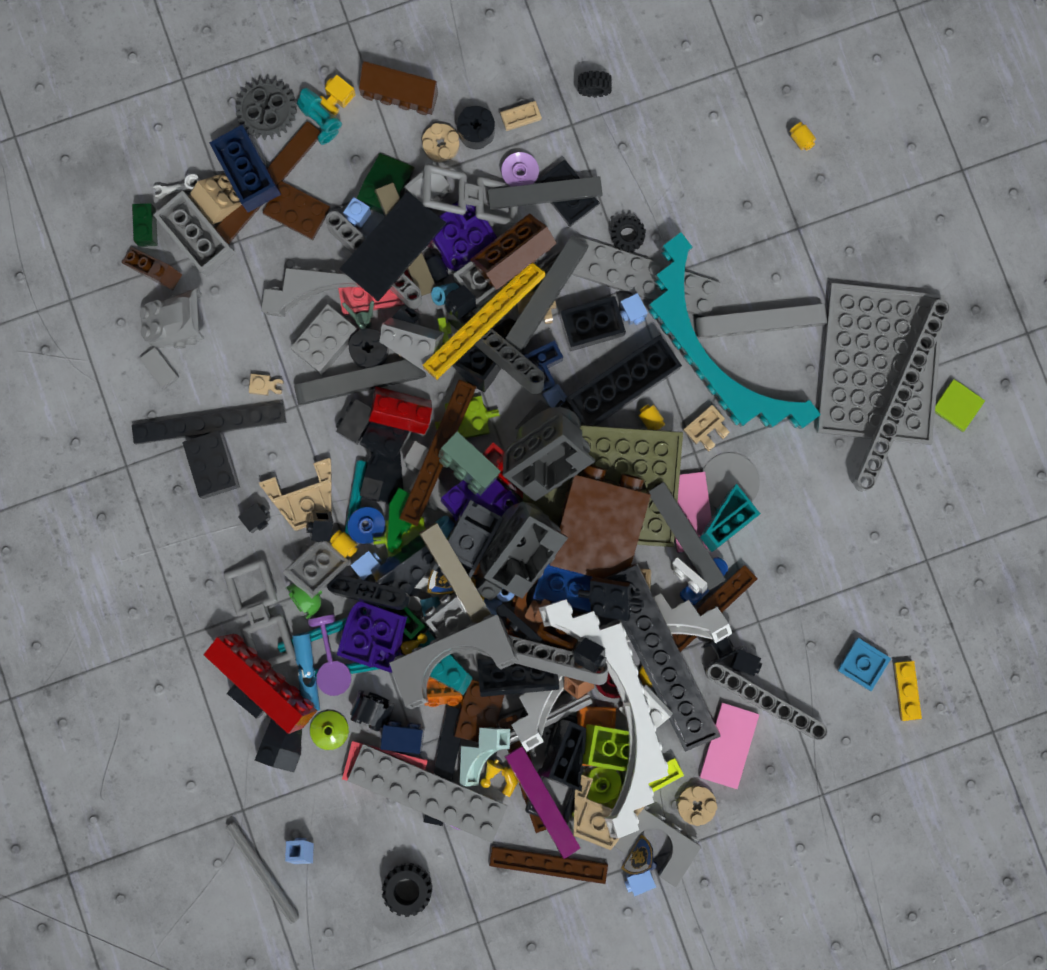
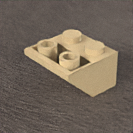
(215, 197)

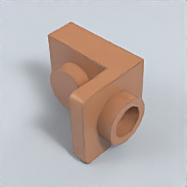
(533, 613)

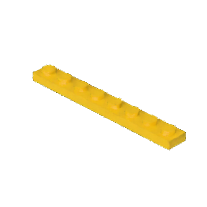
(483, 321)

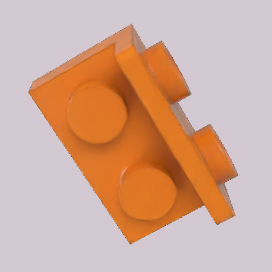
(440, 694)

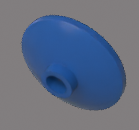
(374, 527)

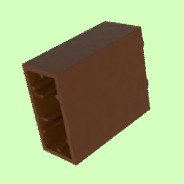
(601, 522)

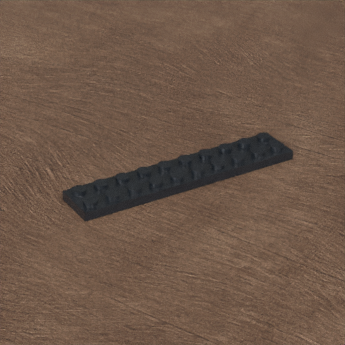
(666, 664)

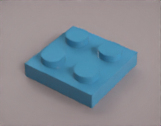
(864, 664)

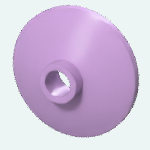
(517, 162)

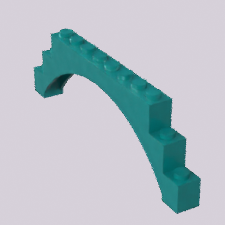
(674, 319)

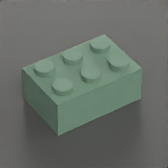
(468, 464)

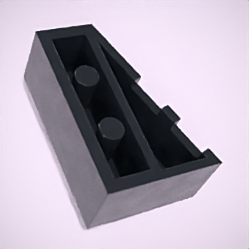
(406, 567)
(565, 755)

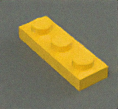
(907, 690)

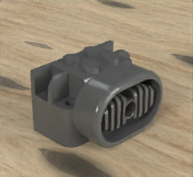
(552, 450)
(521, 548)

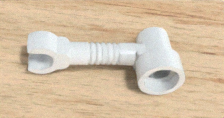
(189, 184)

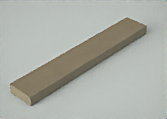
(418, 269)
(455, 573)

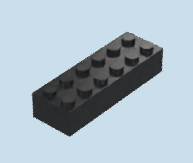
(623, 382)

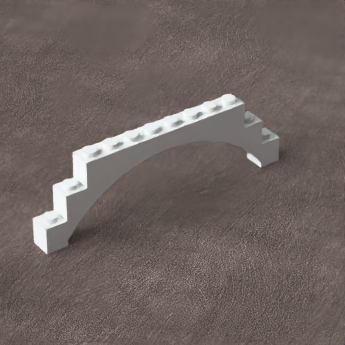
(680, 620)
(645, 754)

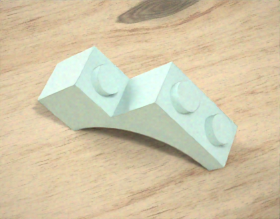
(474, 757)

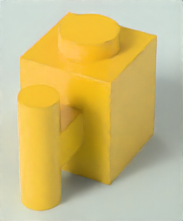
(338, 92)

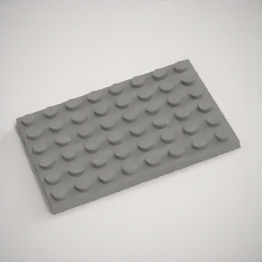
(863, 356)

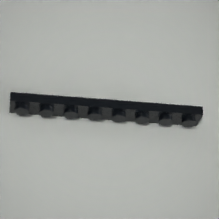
(209, 423)

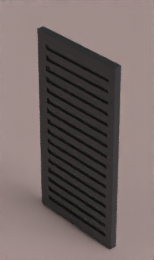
(393, 246)

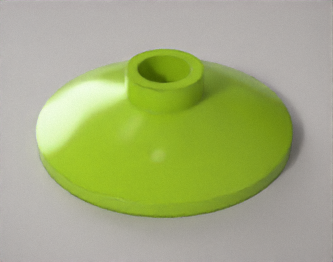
(339, 730)
(602, 777)

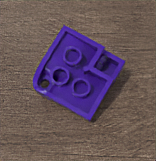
(462, 237)
(492, 499)
(372, 637)

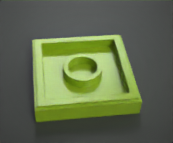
(958, 405)

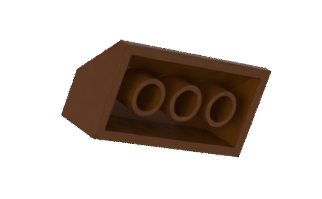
(398, 88)
(513, 251)

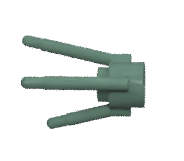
(362, 319)

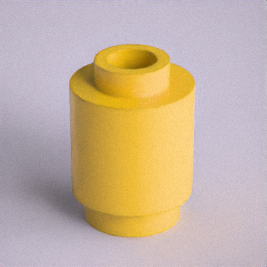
(802, 136)
(651, 417)
(344, 544)

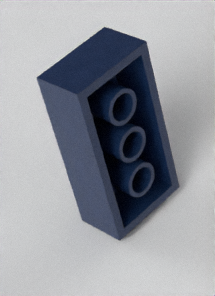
(244, 168)

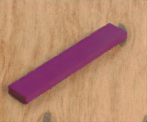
(542, 802)

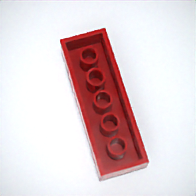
(260, 682)

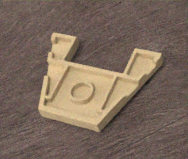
(298, 505)
(590, 818)

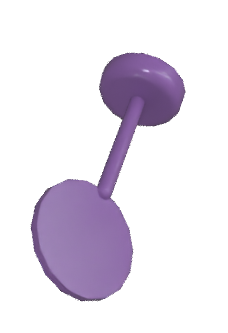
(333, 676)

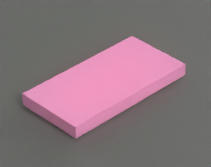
(694, 502)
(728, 753)

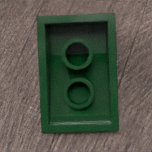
(384, 172)

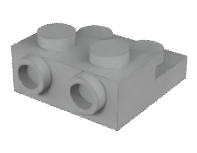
(447, 616)

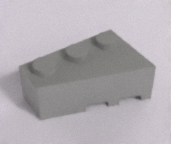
(411, 340)

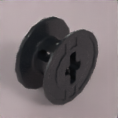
(723, 648)

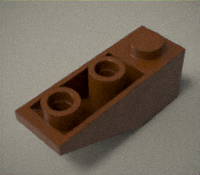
(152, 268)

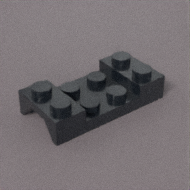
(471, 535)

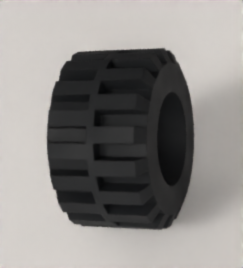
(402, 906)

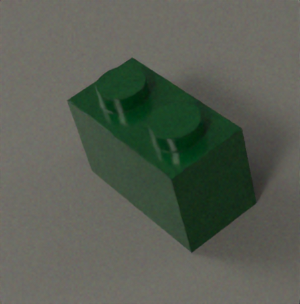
(144, 225)

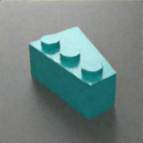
(729, 518)
(449, 671)

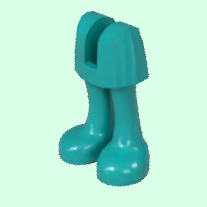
(311, 106)

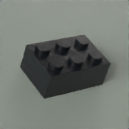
(592, 323)
(211, 464)

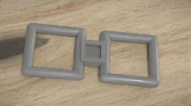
(468, 194)
(258, 612)

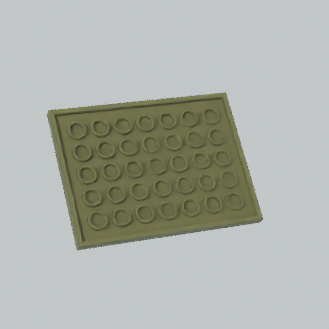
(636, 452)

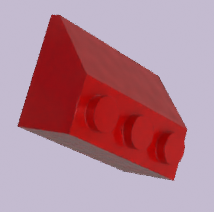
(401, 410)

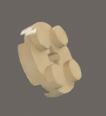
(437, 132)
(697, 794)

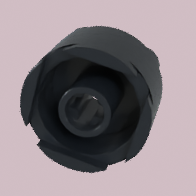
(473, 117)
(359, 344)
(371, 710)

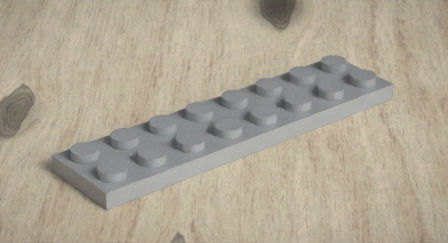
(637, 275)
(427, 793)

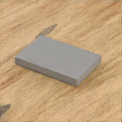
(316, 567)

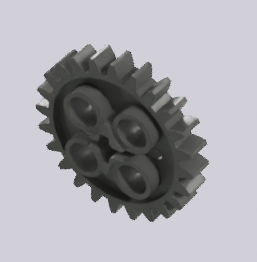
(282, 113)

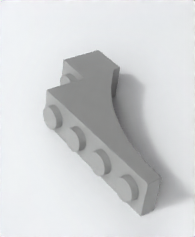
(300, 285)
(414, 462)

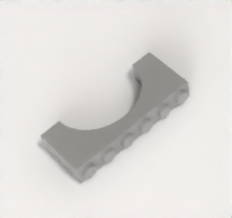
(415, 668)

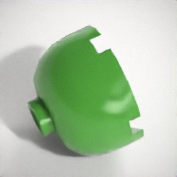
(303, 600)

